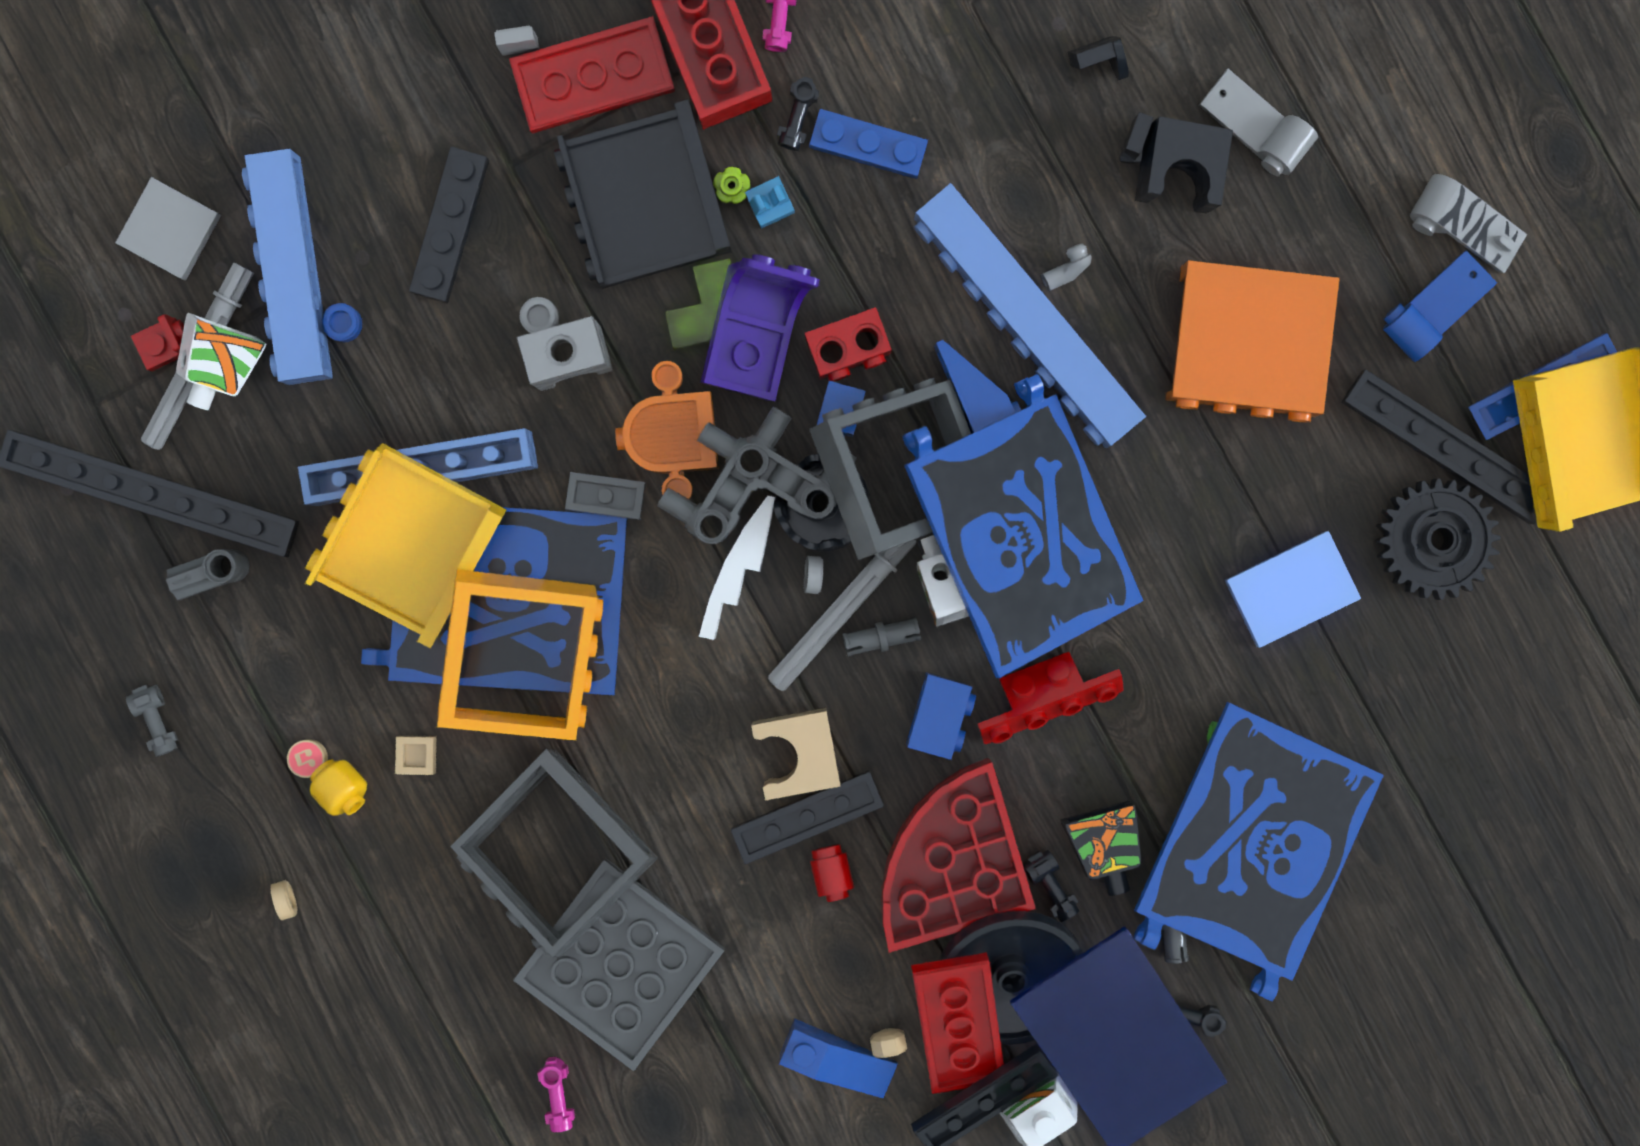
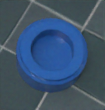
(342, 322)

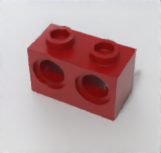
(844, 335)

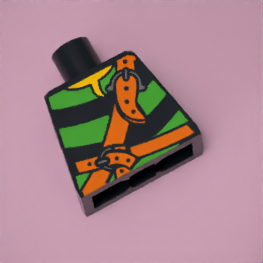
(1106, 844)

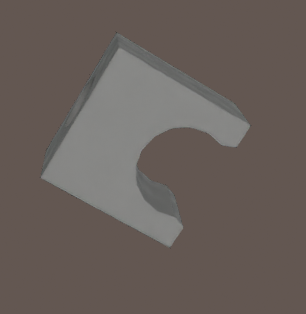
(588, 354)

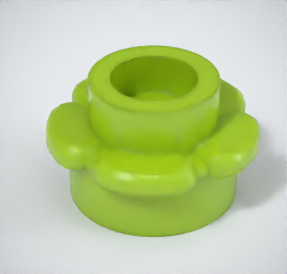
(734, 195)

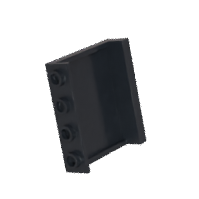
(643, 197)

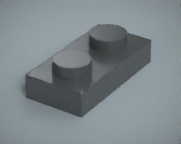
(605, 496)

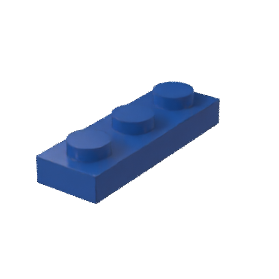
(868, 143)

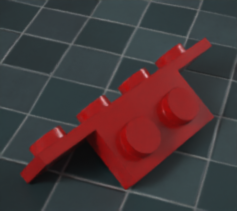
(1045, 693)

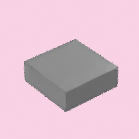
(516, 40)

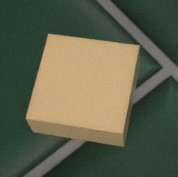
(415, 755)

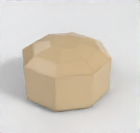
(888, 1043)

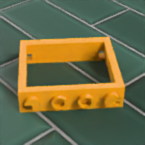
(526, 589)

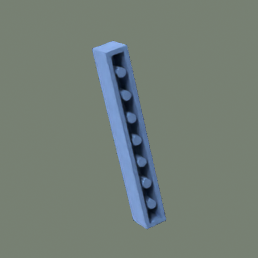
(1028, 317)

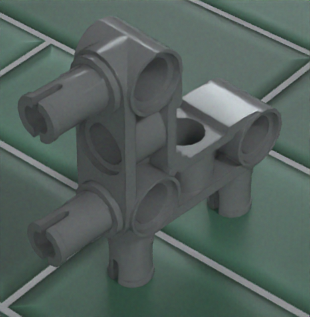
(737, 485)

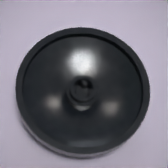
(1021, 952)

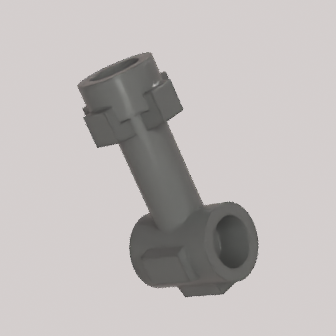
(145, 702)

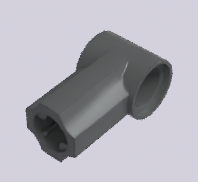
(206, 573)

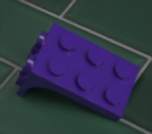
(755, 326)

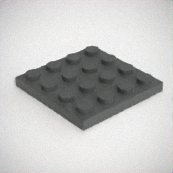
(625, 971)

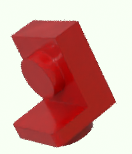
(160, 342)

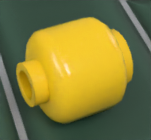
(338, 787)

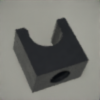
(1190, 147)

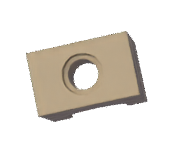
(815, 750)

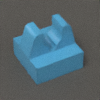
(769, 202)

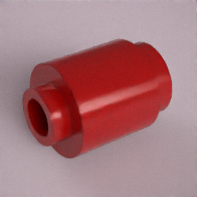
(831, 872)

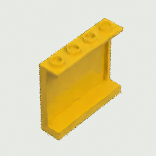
(404, 541)

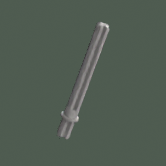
(179, 389)
(838, 614)

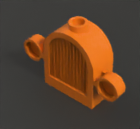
(665, 431)

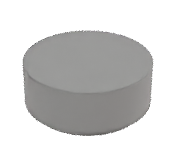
(538, 314)
(813, 574)

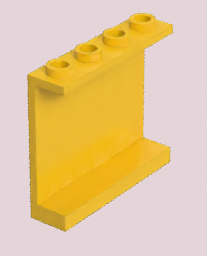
(1582, 437)

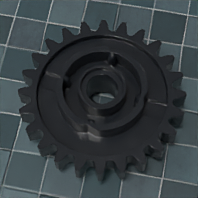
(1464, 532)

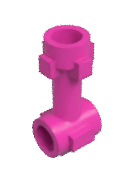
(776, 37)
(551, 1077)

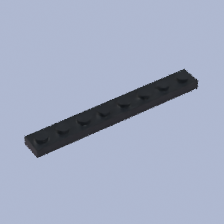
(148, 493)

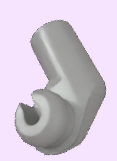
(1069, 271)

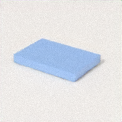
(1292, 589)

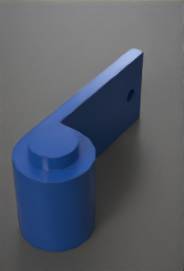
(1438, 306)

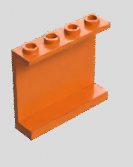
(1254, 340)

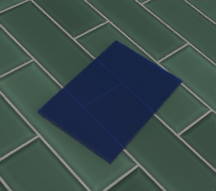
(1118, 1040)

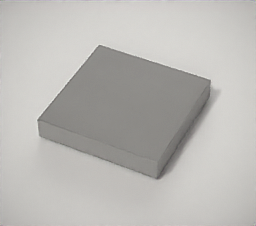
(168, 229)

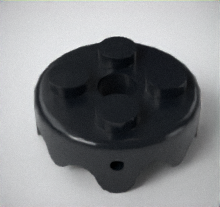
(811, 533)

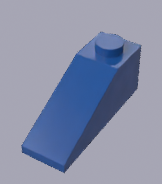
(978, 396)
(835, 1060)

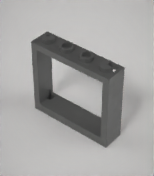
(844, 475)
(499, 887)

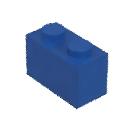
(940, 716)

